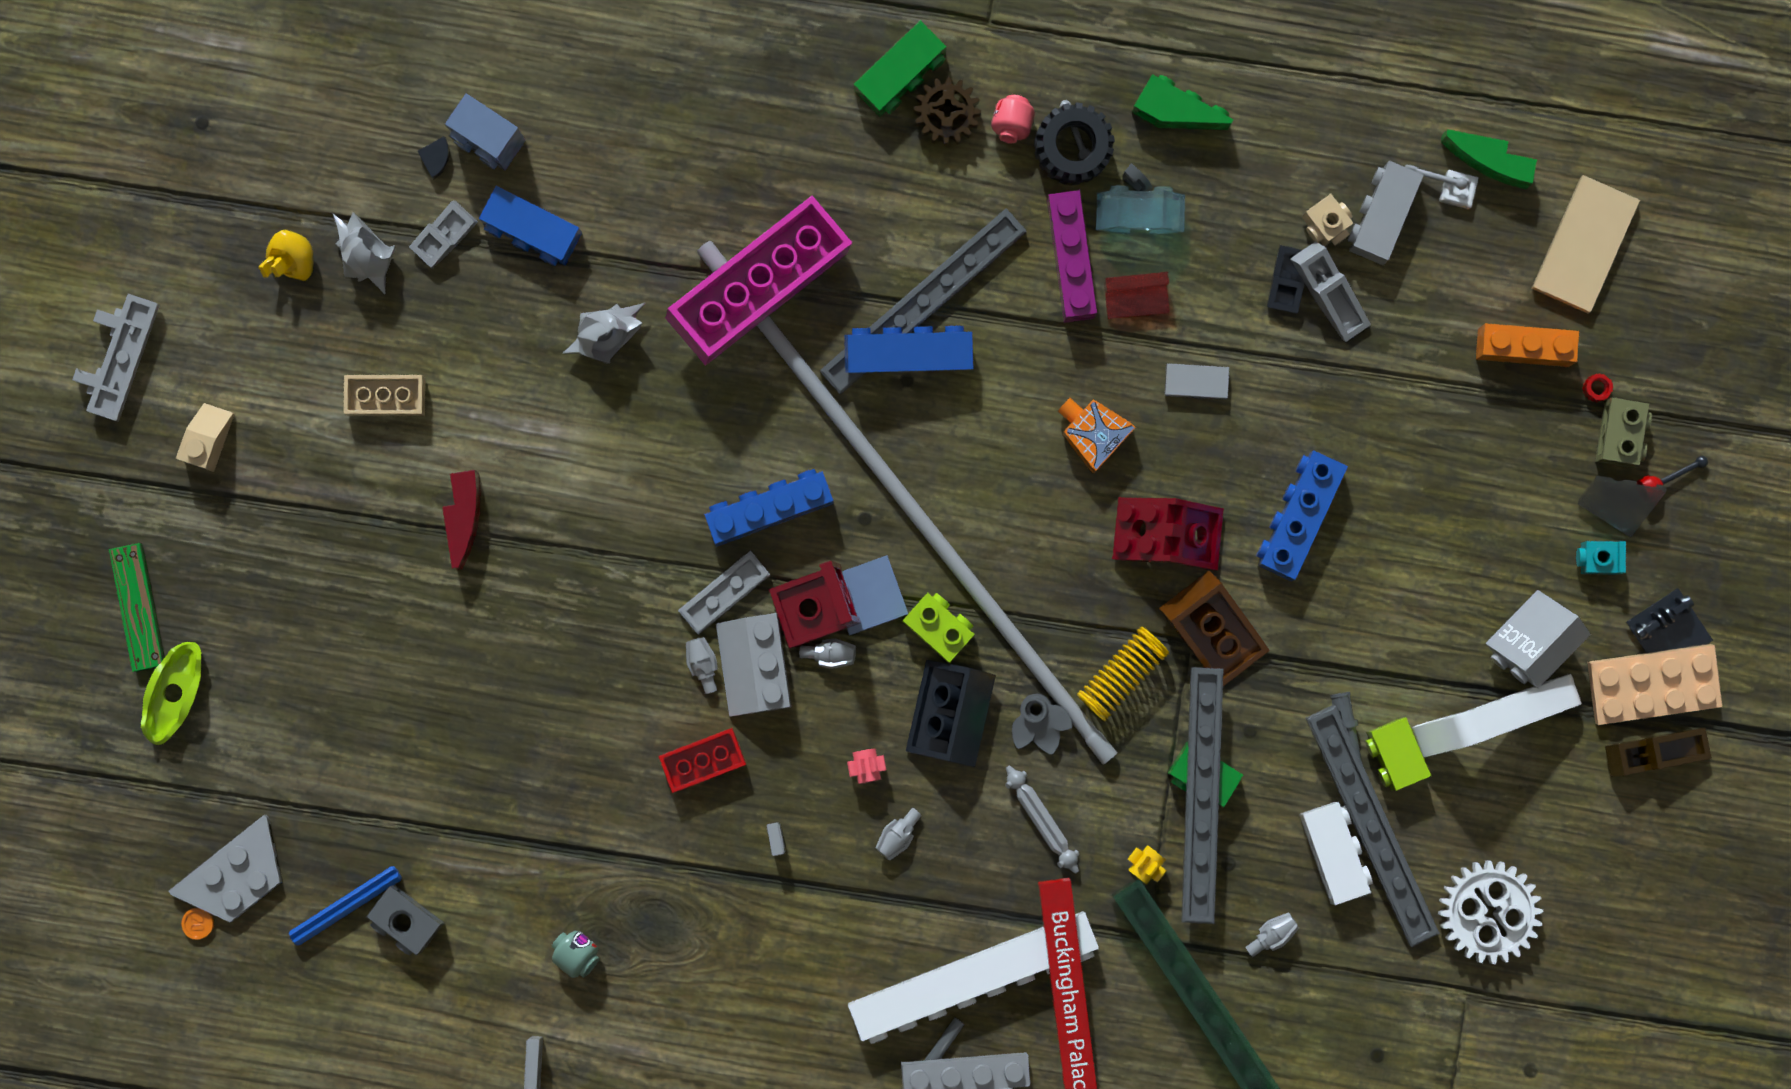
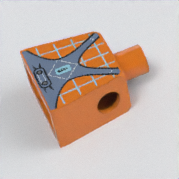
(1094, 431)

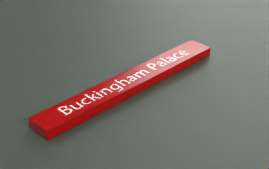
(1067, 984)

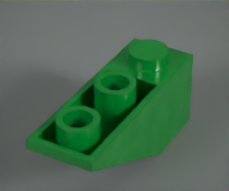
(1172, 108)

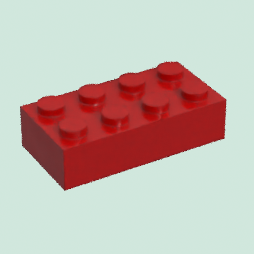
(702, 760)

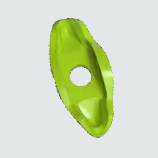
(159, 715)

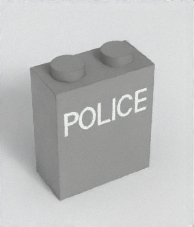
(1537, 639)

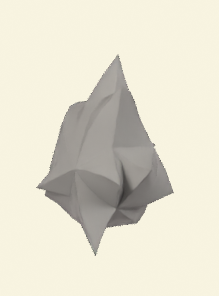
(363, 252)
(605, 332)

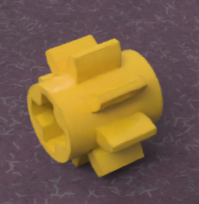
(1147, 864)

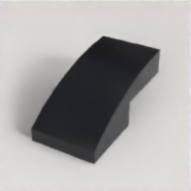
(1286, 282)

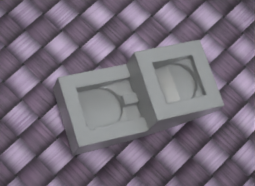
(444, 234)

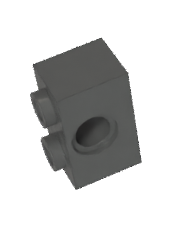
(423, 922)

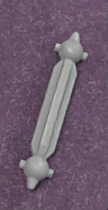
(1042, 819)

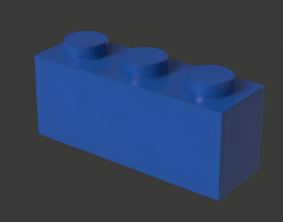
(529, 227)

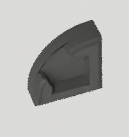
(1136, 179)

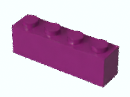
(1071, 256)

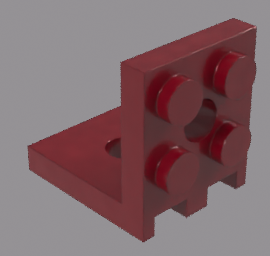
(1168, 532)
(833, 602)

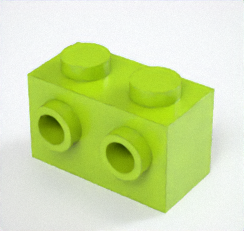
(939, 627)

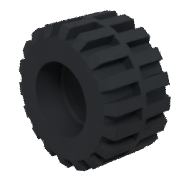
(1082, 118)

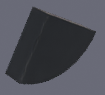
(435, 156)

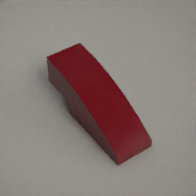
(463, 517)

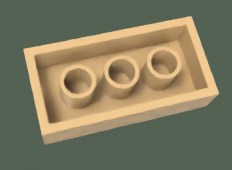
(384, 395)

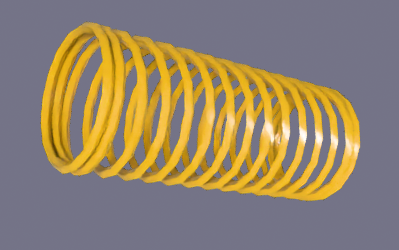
(1150, 641)

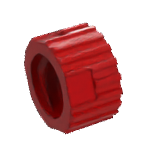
(1587, 387)

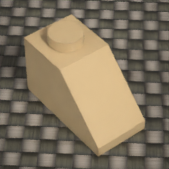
(205, 437)

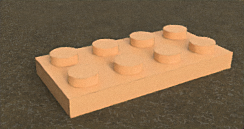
(1654, 684)

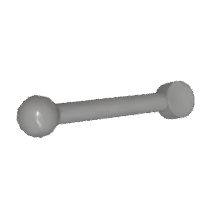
(1083, 152)
(1461, 183)

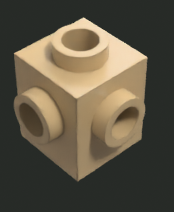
(1328, 210)

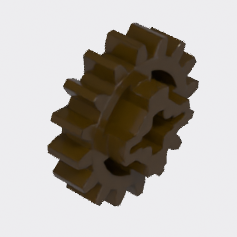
(935, 110)

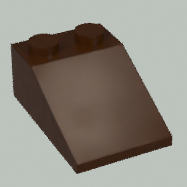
(1214, 627)

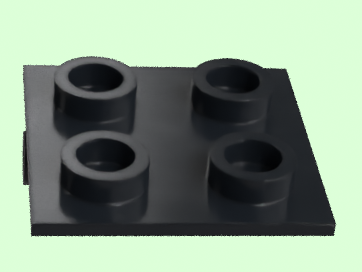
(1669, 625)

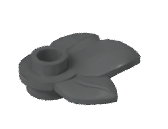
(1041, 728)

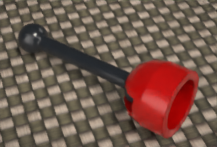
(1652, 481)

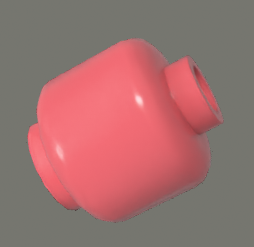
(1013, 118)

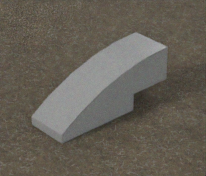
(1330, 290)

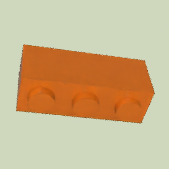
(1527, 345)

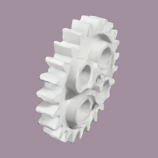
(1467, 928)

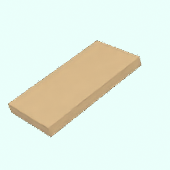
(1585, 244)

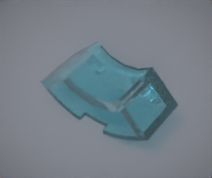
(1155, 210)

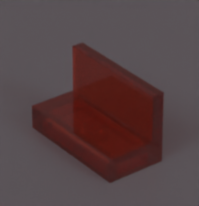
(1136, 295)

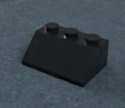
(950, 713)

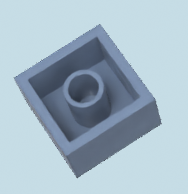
(485, 132)

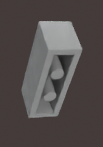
(1384, 212)

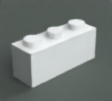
(1336, 852)

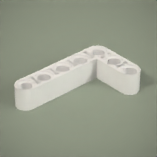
(1496, 717)

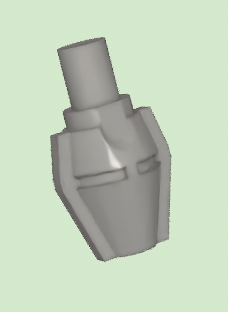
(830, 653)
(702, 663)
(897, 835)
(1274, 934)

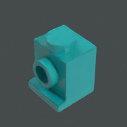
(1615, 557)

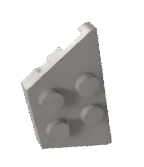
(234, 875)

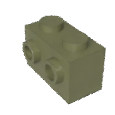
(1623, 433)

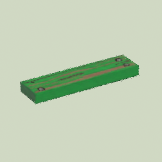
(137, 607)

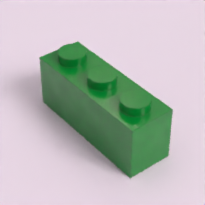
(901, 69)

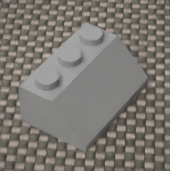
(753, 665)

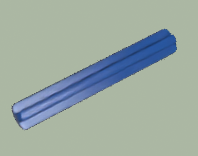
(345, 905)

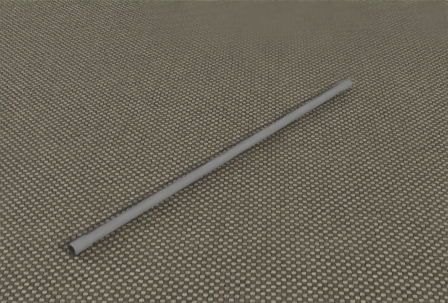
(1094, 738)

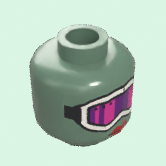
(575, 954)

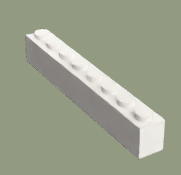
(960, 983)

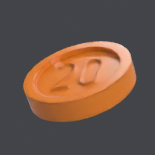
(197, 923)

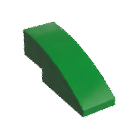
(1491, 158)

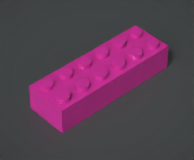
(758, 280)

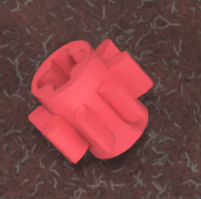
(866, 766)

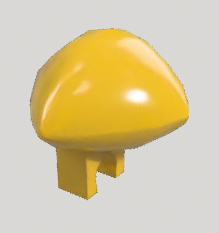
(288, 255)

